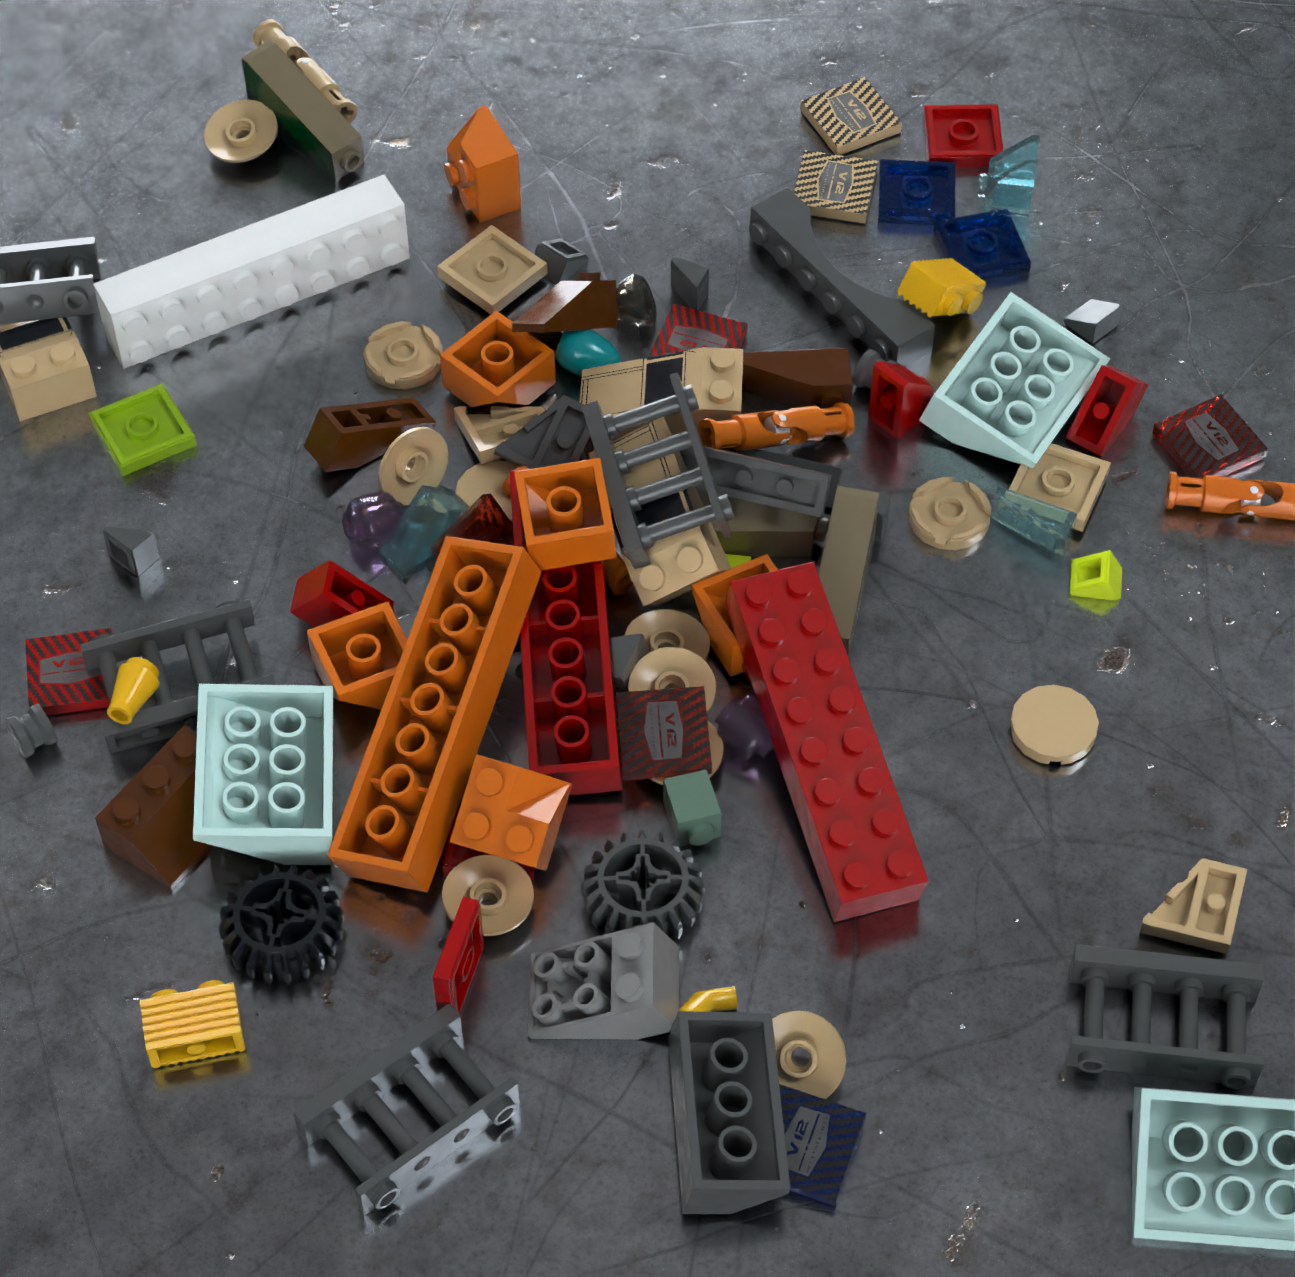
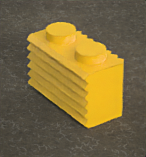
(942, 288)
(192, 1024)

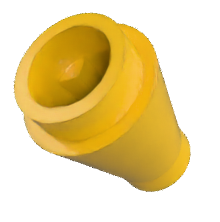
(133, 687)

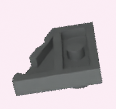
(550, 438)

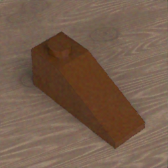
(573, 306)
(799, 376)
(361, 432)

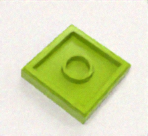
(142, 429)

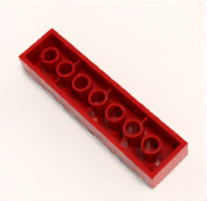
(569, 675)
(825, 742)

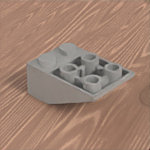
(605, 987)

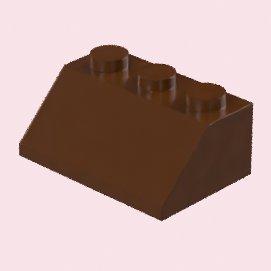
(154, 814)

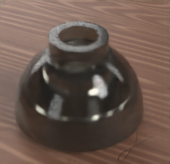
(635, 301)

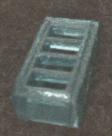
(1035, 520)

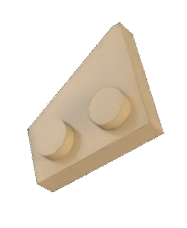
(487, 431)
(1201, 907)

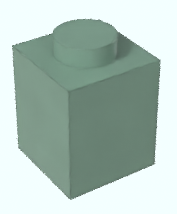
(692, 808)

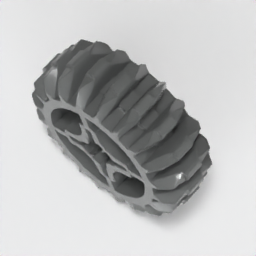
(670, 883)

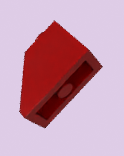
(897, 398)
(1106, 409)
(331, 594)

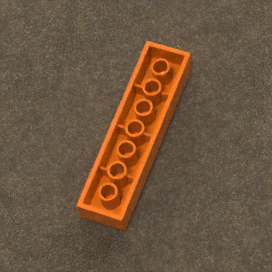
(435, 714)

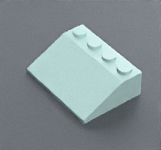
(1014, 385)
(265, 771)
(1213, 1168)

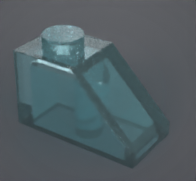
(1011, 178)
(420, 526)

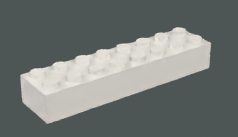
(252, 271)

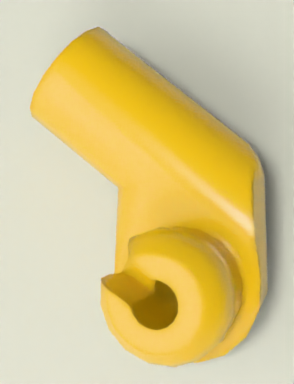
(712, 1000)

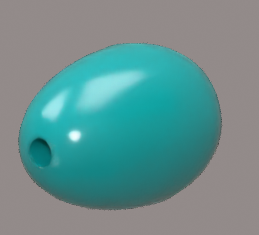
(585, 350)

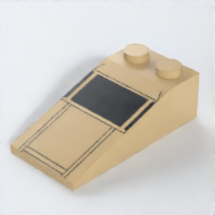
(43, 366)
(635, 383)
(679, 558)

